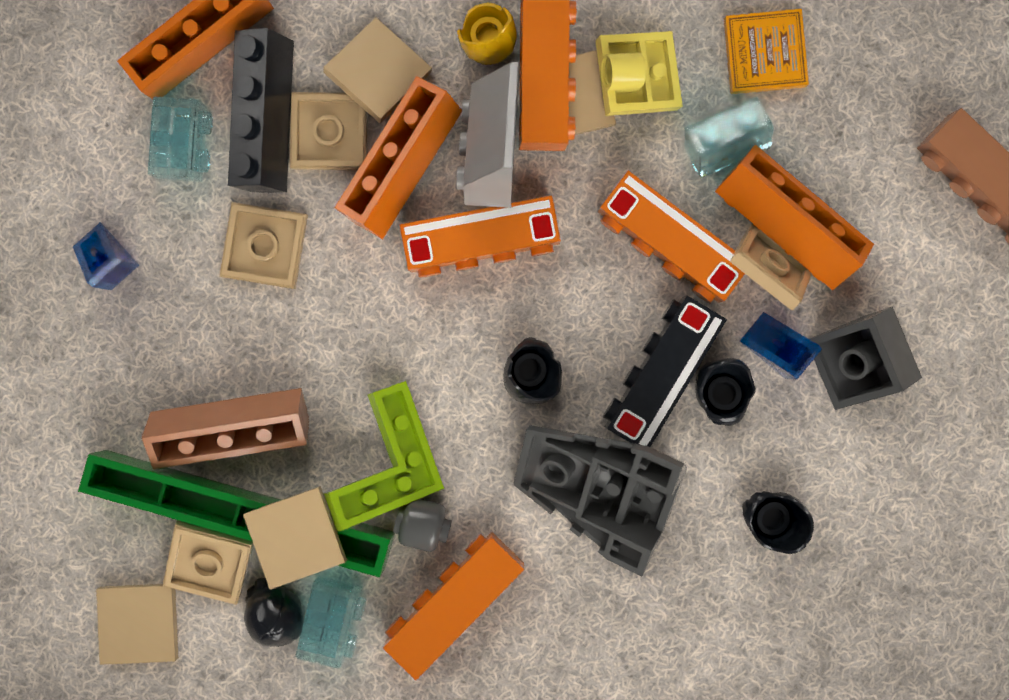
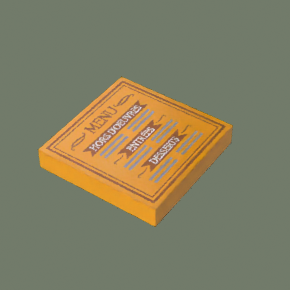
(766, 51)

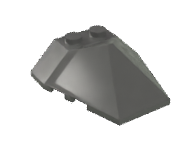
(604, 487)

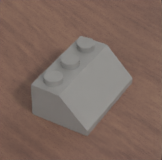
(489, 139)

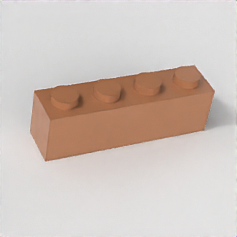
(972, 163)
(226, 428)

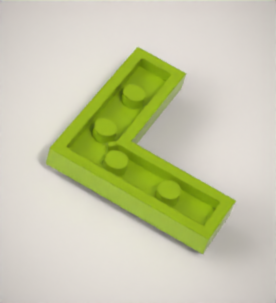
(413, 468)

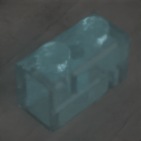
(728, 137)
(179, 139)
(330, 622)

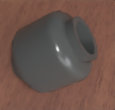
(422, 525)

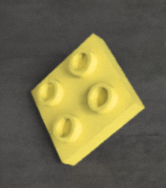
(638, 73)

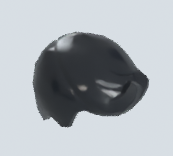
(532, 372)
(725, 390)
(778, 521)
(272, 615)

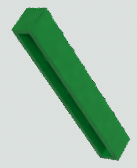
(211, 504)

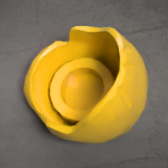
(488, 33)

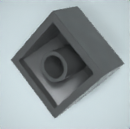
(865, 359)

